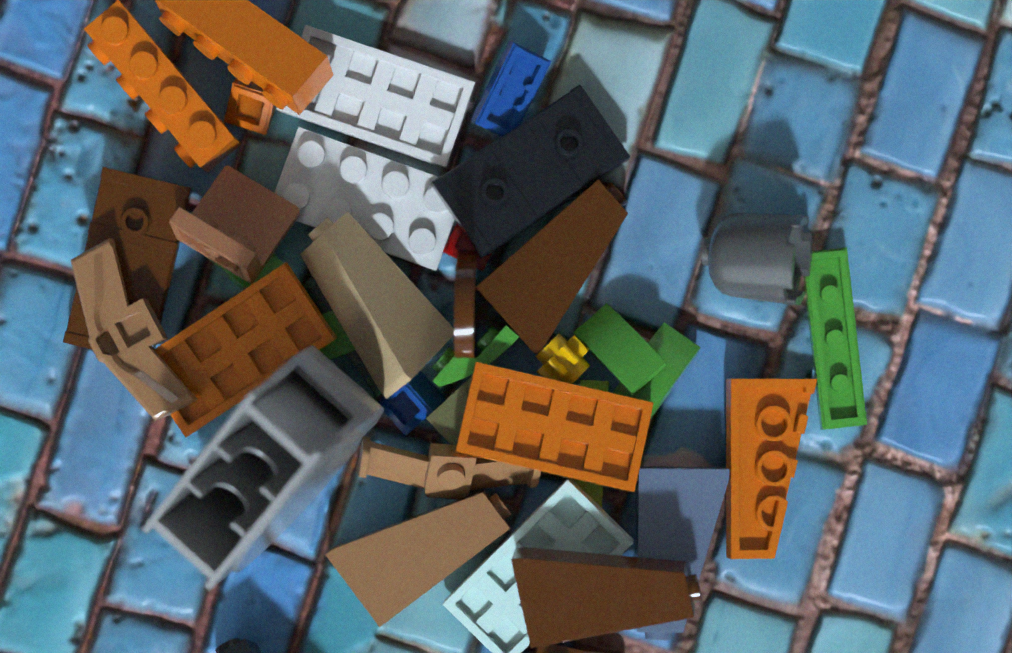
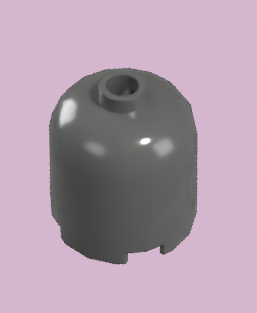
(759, 256)

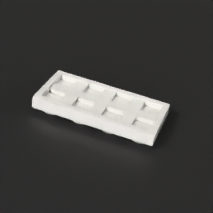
(387, 99)
(382, 195)

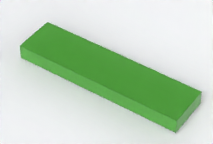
(834, 340)

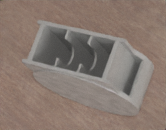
(265, 465)

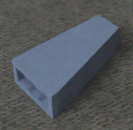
(677, 521)

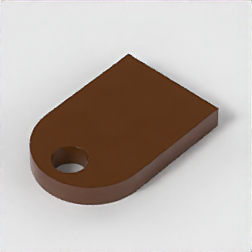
(465, 304)

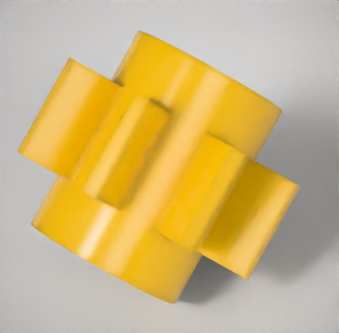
(563, 359)

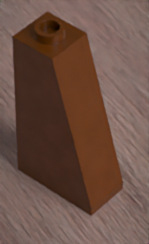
(550, 269)
(598, 594)

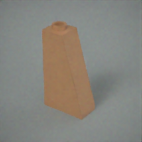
(413, 555)

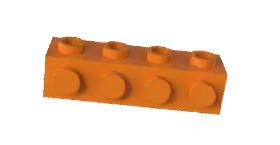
(253, 46)
(163, 87)

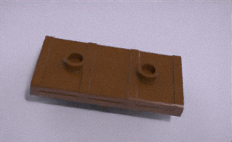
(137, 216)

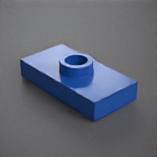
(510, 89)

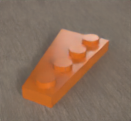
(761, 452)

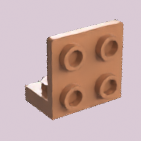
(236, 224)

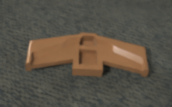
(126, 333)
(442, 472)

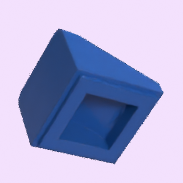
(412, 403)

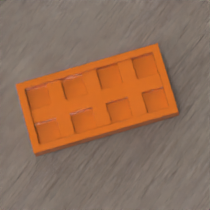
(243, 345)
(554, 427)

